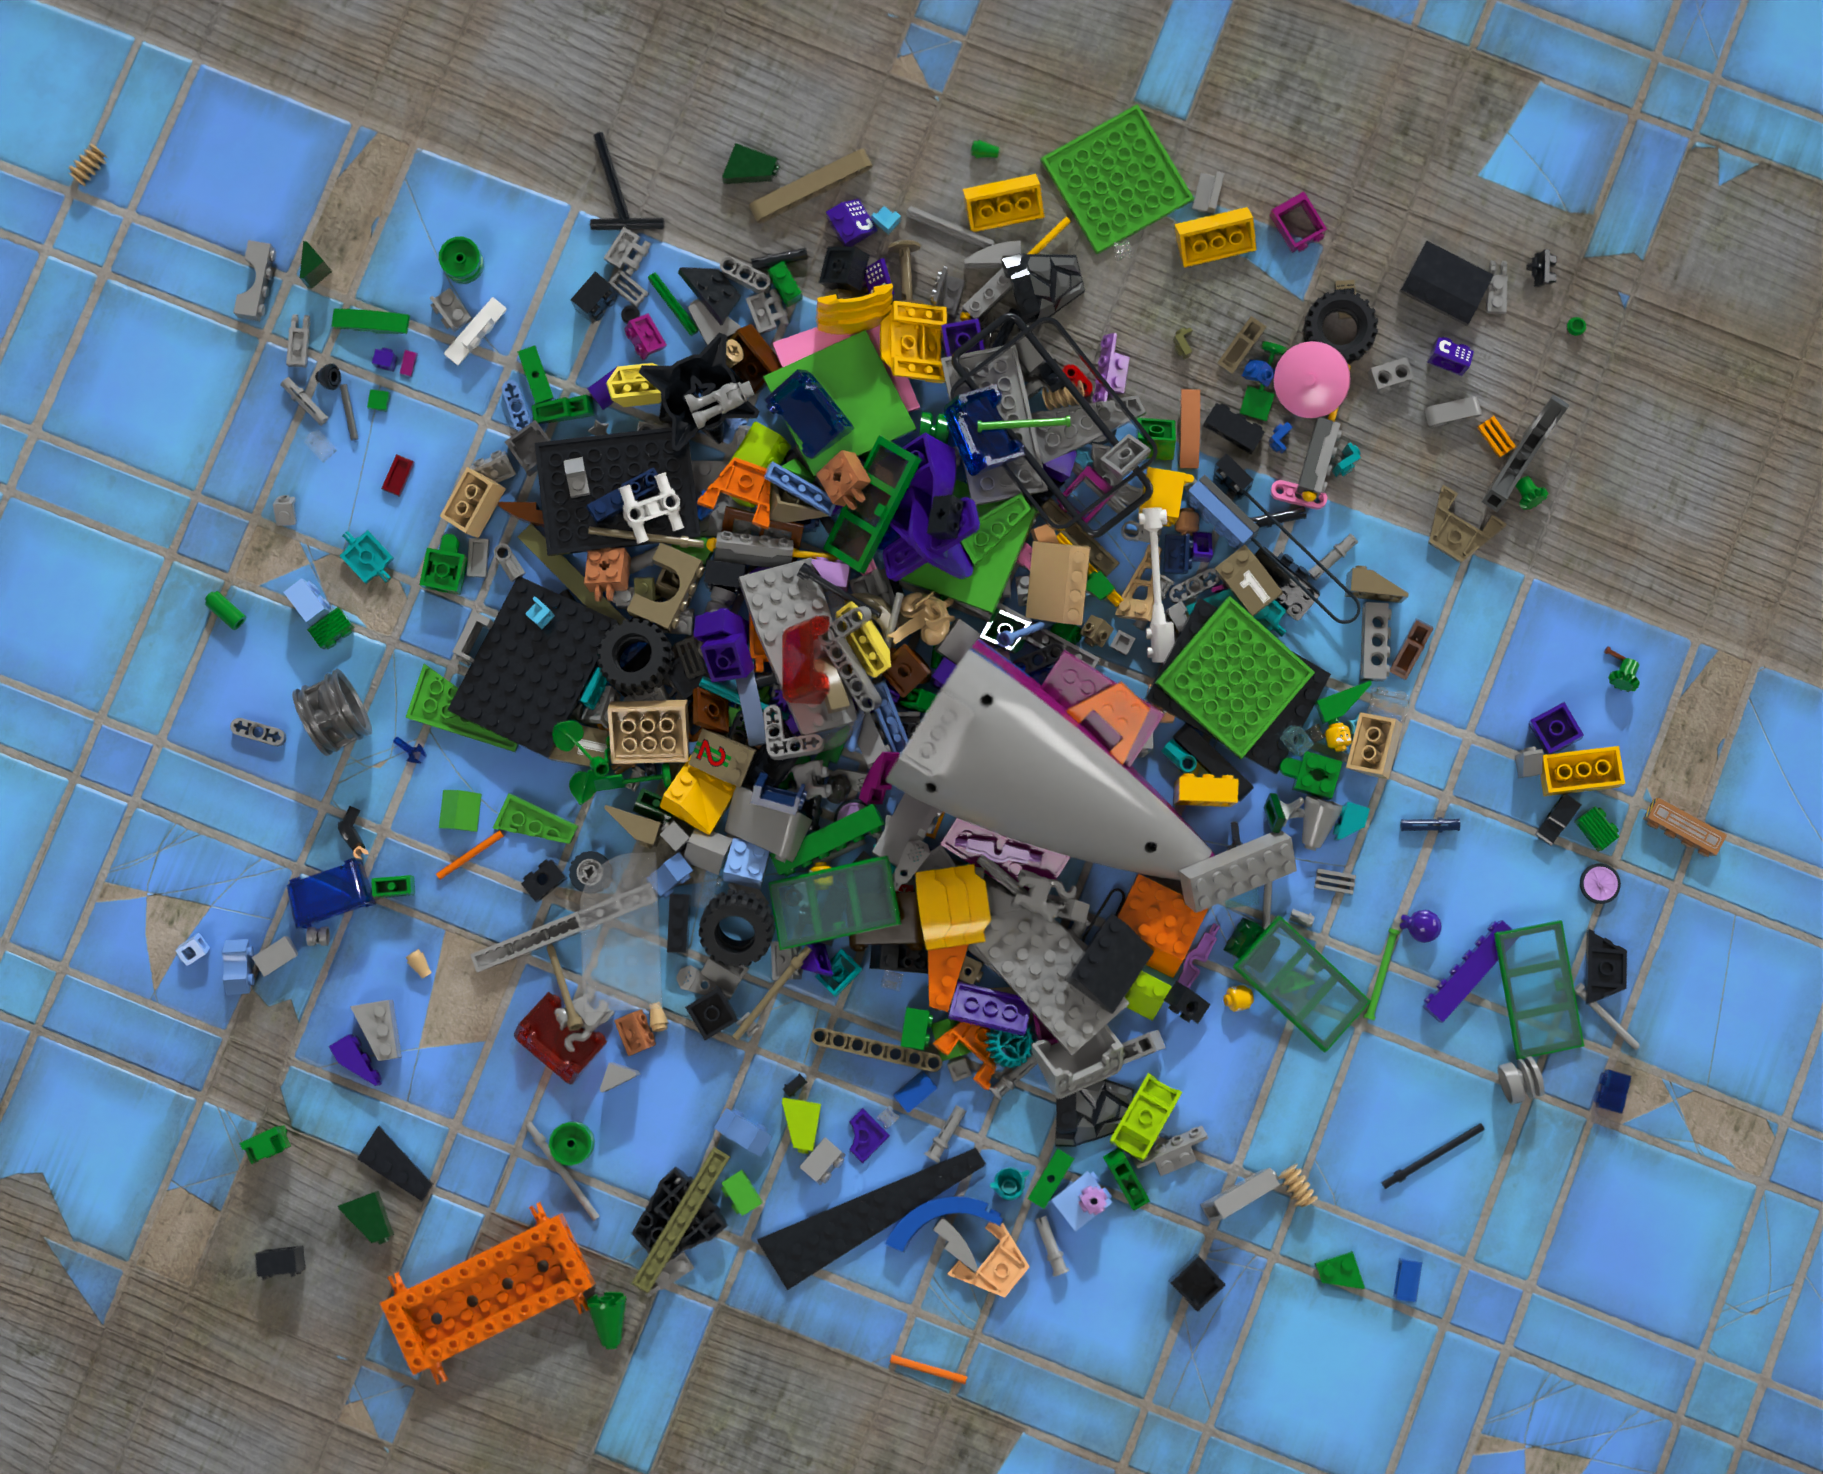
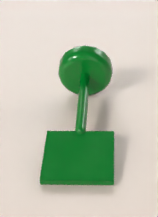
(1257, 401)
(617, 781)

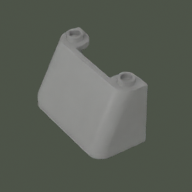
(766, 827)
(1091, 1063)

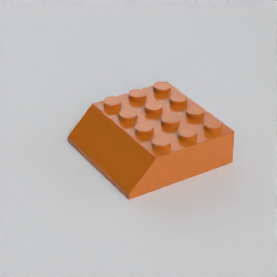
(1161, 922)

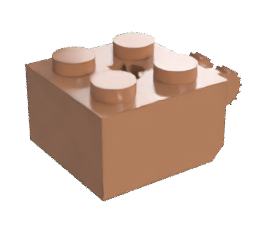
(844, 479)
(607, 572)

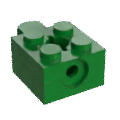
(445, 567)
(1312, 774)

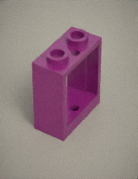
(1291, 204)
(1099, 481)

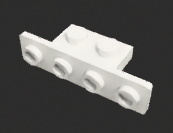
(475, 331)

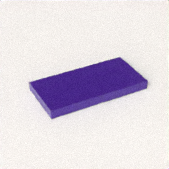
(989, 1009)

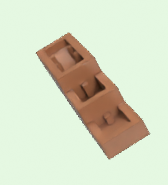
(1189, 428)

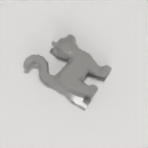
(806, 775)
(1037, 894)
(591, 1022)

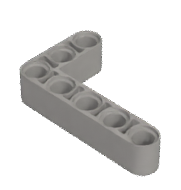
(849, 657)

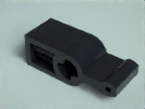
(1558, 819)

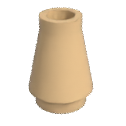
(418, 963)
(658, 1020)

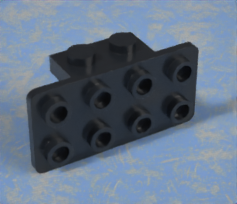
(1293, 597)

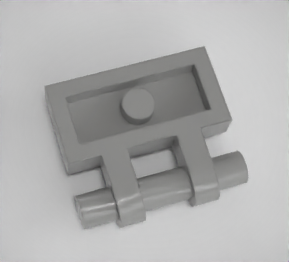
(622, 248)
(761, 312)

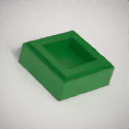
(378, 400)

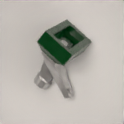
(1279, 812)

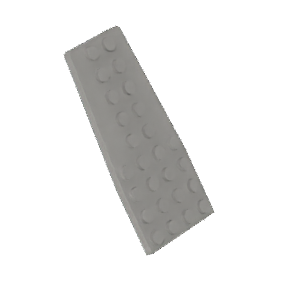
(776, 602)

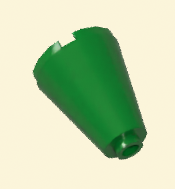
(608, 1317)

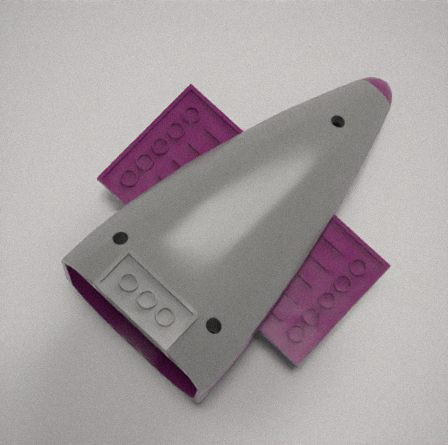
(1032, 777)

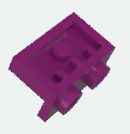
(644, 336)

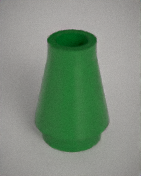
(984, 150)

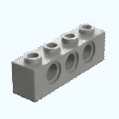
(1368, 670)

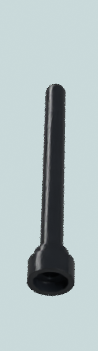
(806, 572)

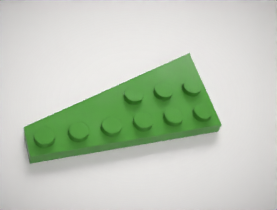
(430, 707)

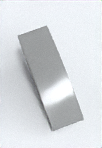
(991, 256)
(956, 1244)

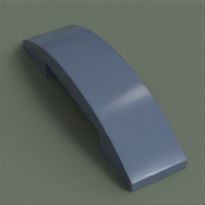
(751, 710)

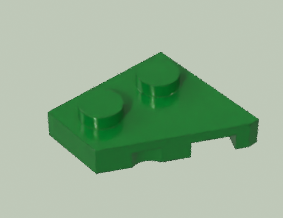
(1340, 1271)

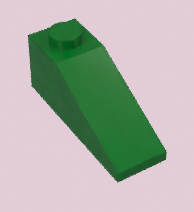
(1336, 705)
(1126, 1178)

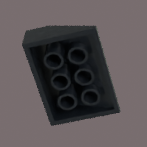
(1446, 283)
(1110, 963)

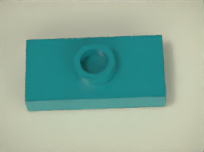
(594, 690)

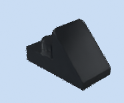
(1049, 377)

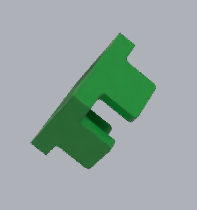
(266, 1144)

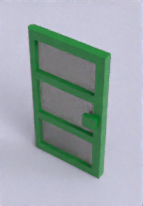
(861, 530)

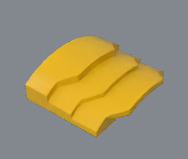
(853, 314)
(913, 341)
(952, 906)

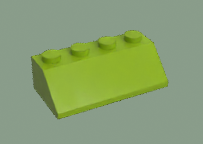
(761, 448)
(1147, 995)

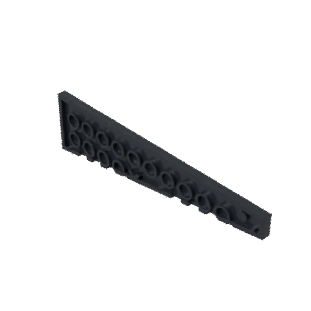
(824, 1237)

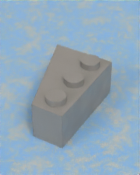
(871, 739)
(379, 1028)

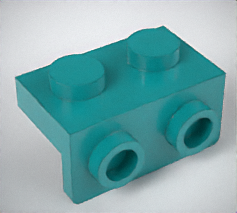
(1352, 456)

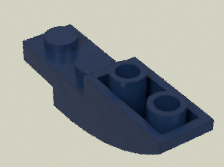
(612, 503)

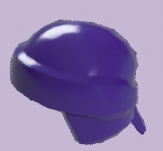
(1422, 925)

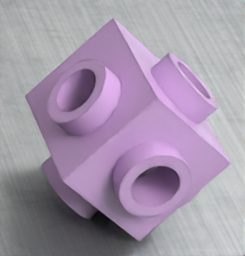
(1087, 1194)

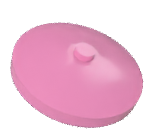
(1312, 379)

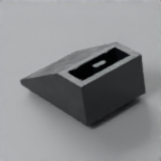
(898, 958)

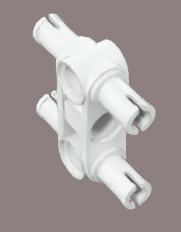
(651, 507)

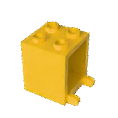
(1166, 492)

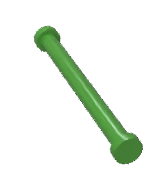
(1023, 423)
(1381, 974)

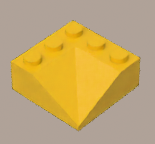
(1206, 790)
(698, 798)

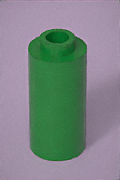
(225, 610)

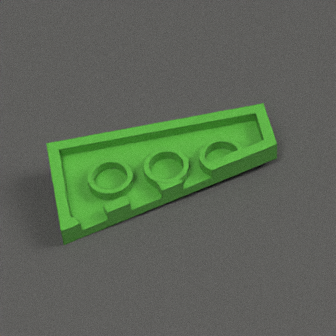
(995, 527)
(531, 820)

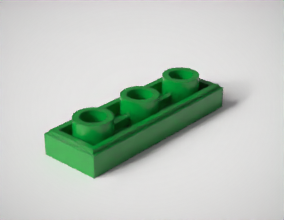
(532, 364)
(1043, 1189)

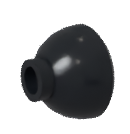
(329, 376)

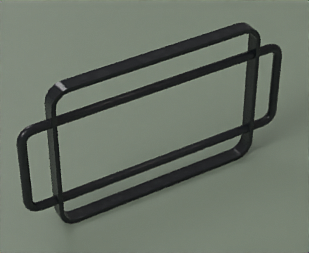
(1138, 471)

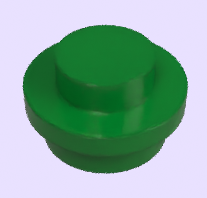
(1576, 326)

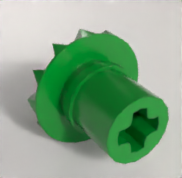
(1530, 494)
(1625, 677)

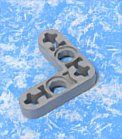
(780, 741)

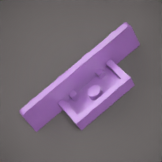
(1112, 368)

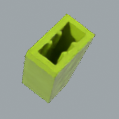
(802, 1122)

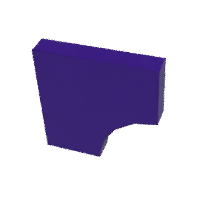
(868, 1135)

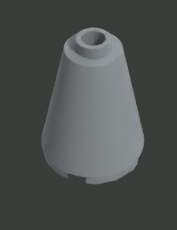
(1318, 820)

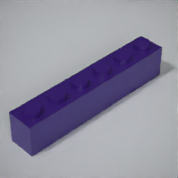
(1466, 975)

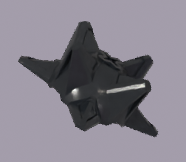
(695, 375)

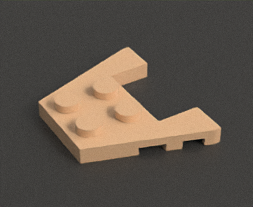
(1000, 1269)

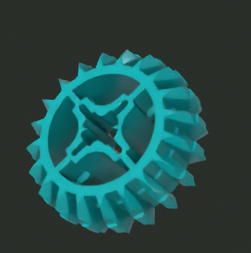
(1017, 1048)

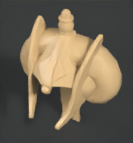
(928, 615)

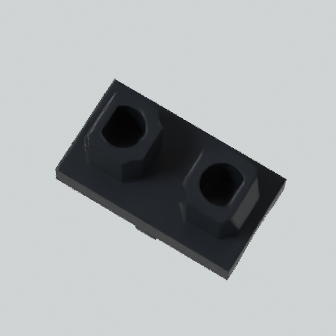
(1541, 268)

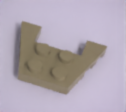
(1455, 535)

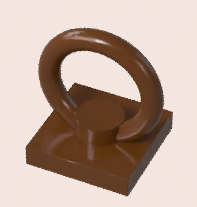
(907, 670)
(708, 712)

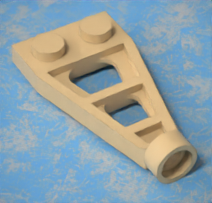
(1136, 608)

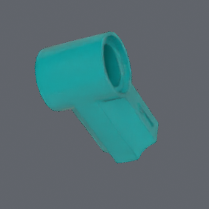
(1178, 755)

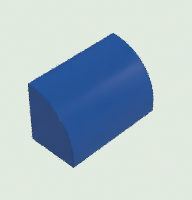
(915, 1091)
(1407, 1280)

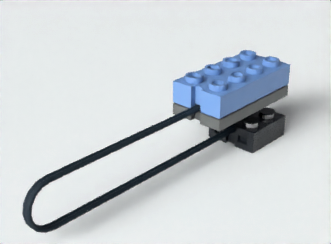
(1235, 524)

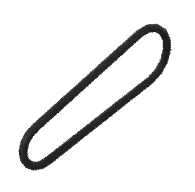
(1103, 905)

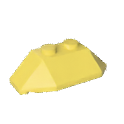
(630, 388)
(867, 645)

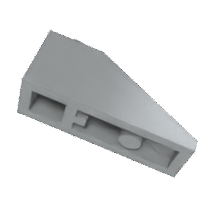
(1142, 1046)

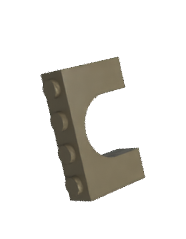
(667, 613)

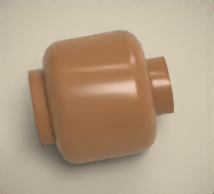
(1187, 522)

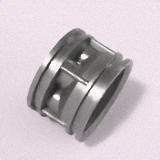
(332, 712)

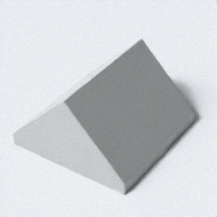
(1125, 456)
(707, 851)
(616, 1075)

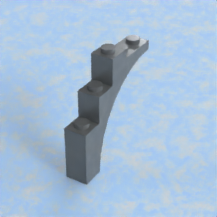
(1524, 452)

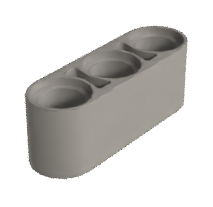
(740, 268)
(1453, 412)

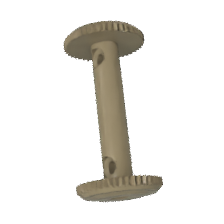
(904, 248)

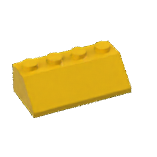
(1003, 203)
(1215, 237)
(1582, 771)

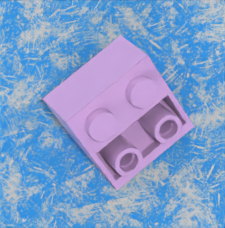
(834, 572)

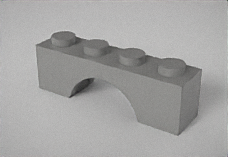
(251, 303)

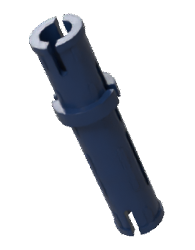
(1453, 824)

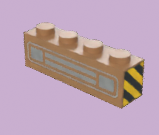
(1684, 827)

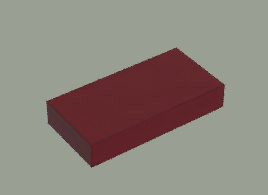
(398, 475)

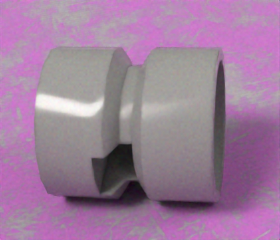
(720, 599)

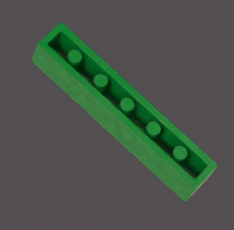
(832, 837)

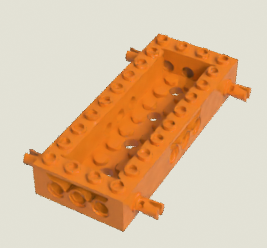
(497, 1308)

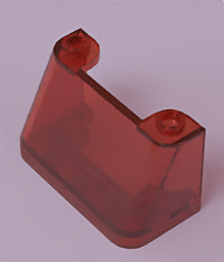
(799, 680)
(544, 1039)

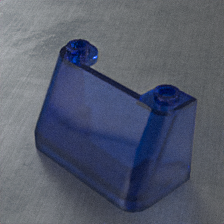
(809, 412)
(982, 449)
(329, 893)

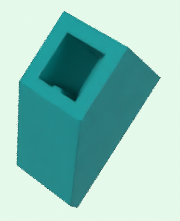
(1352, 819)

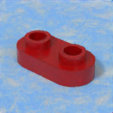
(1078, 375)

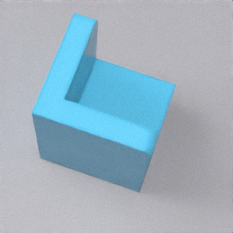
(886, 219)
(539, 613)

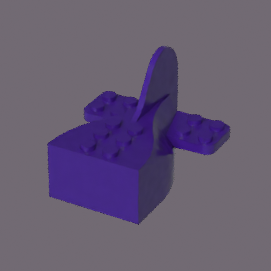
(915, 547)

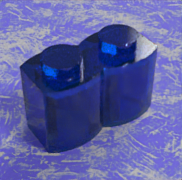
(1612, 1091)

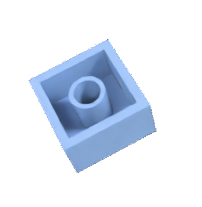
(307, 601)
(746, 864)

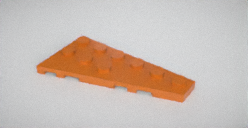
(943, 974)

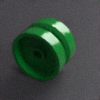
(471, 260)
(939, 431)
(563, 1135)

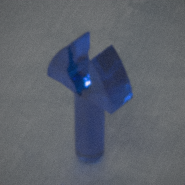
(410, 750)

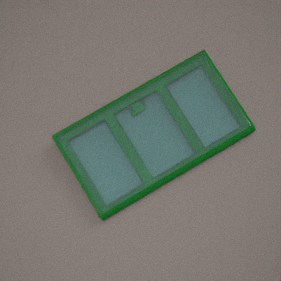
(834, 903)
(1301, 984)
(1539, 989)

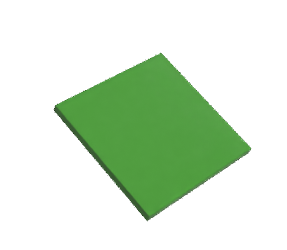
(1117, 179)
(860, 388)
(989, 576)
(1234, 677)

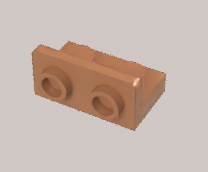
(635, 1032)

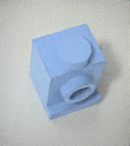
(188, 956)

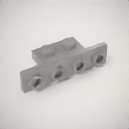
(1174, 1152)

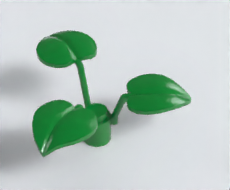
(581, 783)

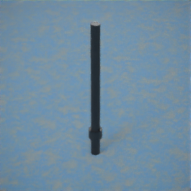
(1400, 1175)

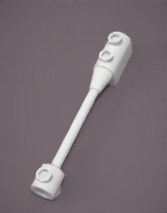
(1160, 631)

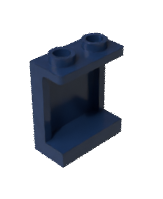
(777, 798)

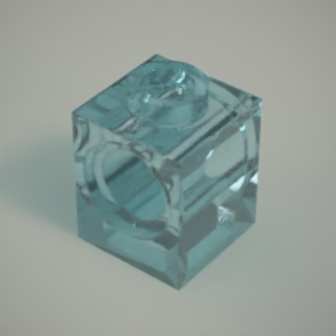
(1303, 744)

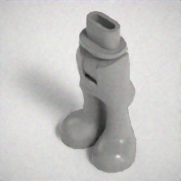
(728, 397)

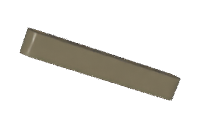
(810, 186)
(867, 1045)

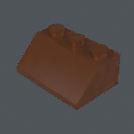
(757, 358)

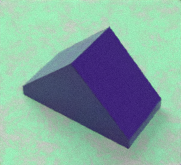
(1060, 467)
(1202, 547)
(818, 960)

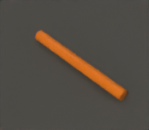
(469, 855)
(928, 1369)

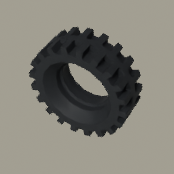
(1348, 304)

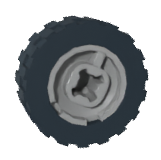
(584, 866)

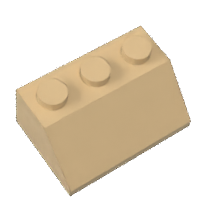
(472, 502)
(1374, 745)

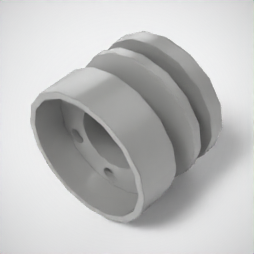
(1522, 1080)

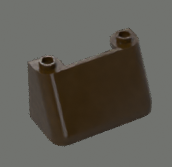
(907, 933)

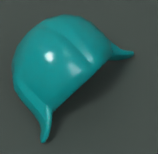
(1009, 1183)

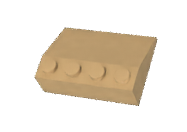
(1058, 582)
(648, 731)

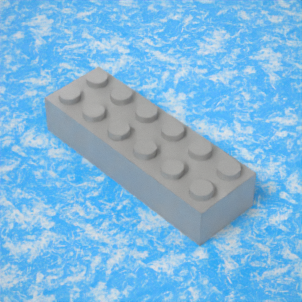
(1237, 870)

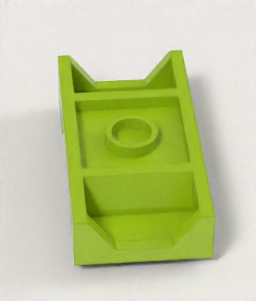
(1145, 1117)

